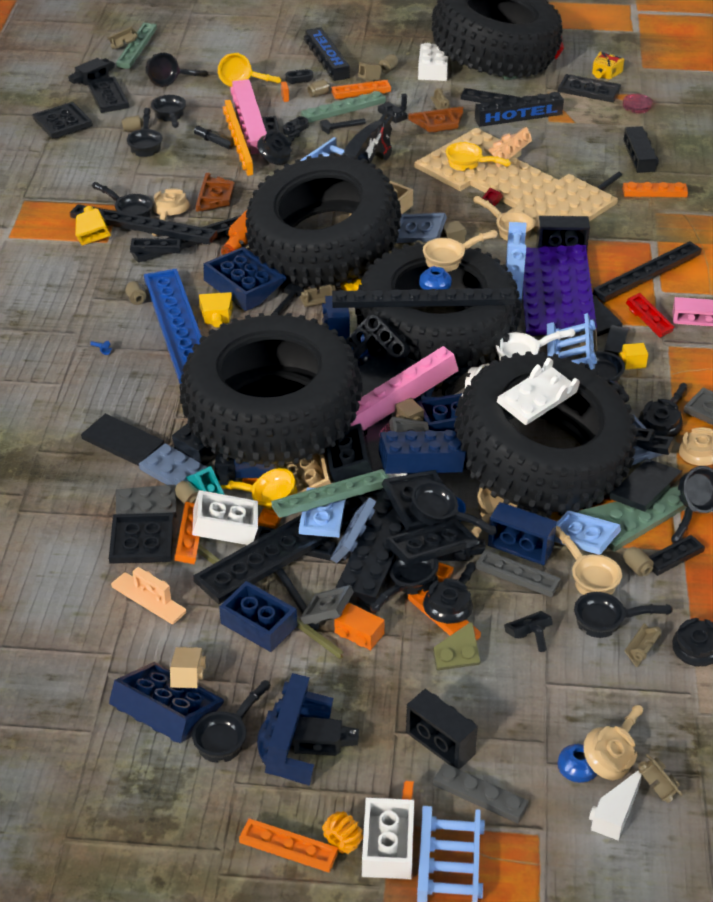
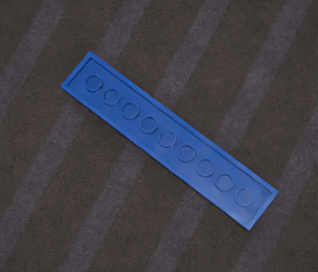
(173, 315)

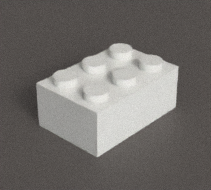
(432, 63)
(225, 517)
(388, 838)

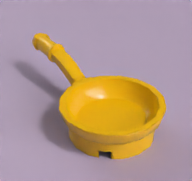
(237, 67)
(466, 155)
(269, 487)

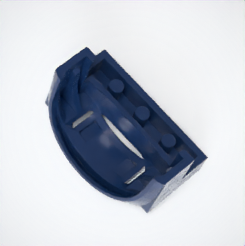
(280, 725)

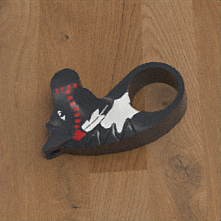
(372, 141)

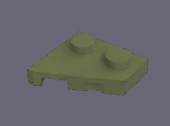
(457, 650)

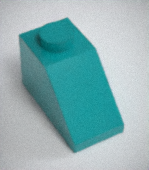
(206, 481)

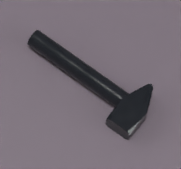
(326, 126)
(292, 291)

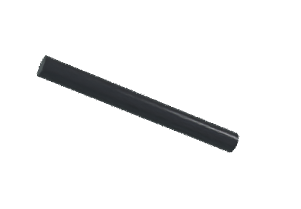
(609, 181)
(294, 594)

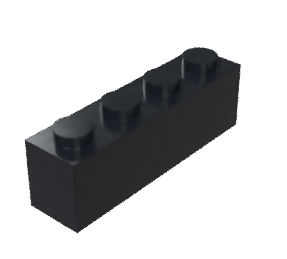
(640, 149)

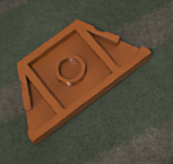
(438, 119)
(214, 193)

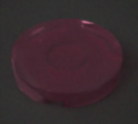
(637, 103)

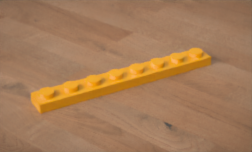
(238, 138)

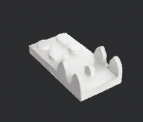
(538, 393)

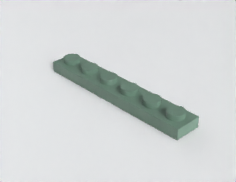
(135, 47)
(344, 106)
(329, 493)

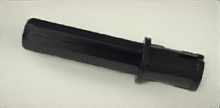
(207, 134)

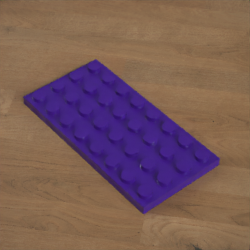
(556, 288)

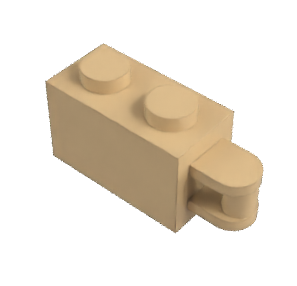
(187, 667)

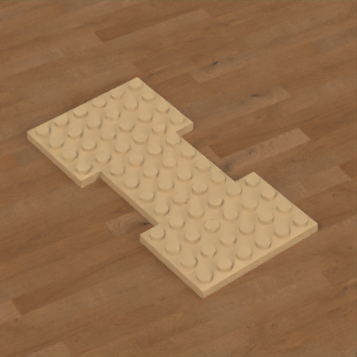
(521, 185)

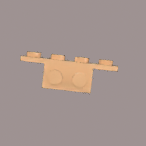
(510, 144)
(149, 593)

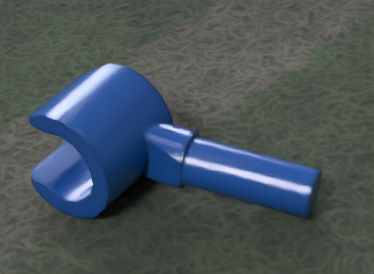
(104, 347)

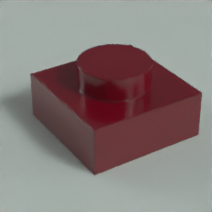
(492, 196)

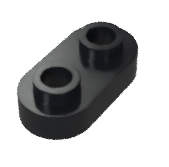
(296, 76)
(299, 123)

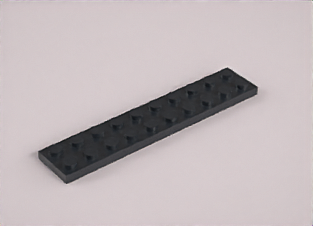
(265, 556)

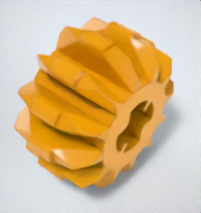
(342, 832)

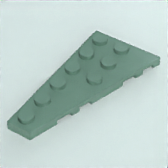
(634, 521)

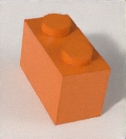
(359, 626)

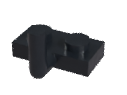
(392, 110)
(532, 623)

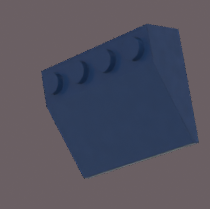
(243, 276)
(164, 708)

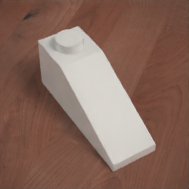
(614, 807)

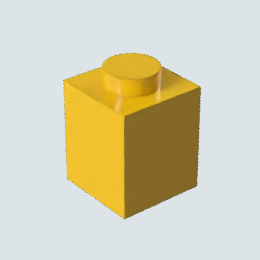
(634, 356)

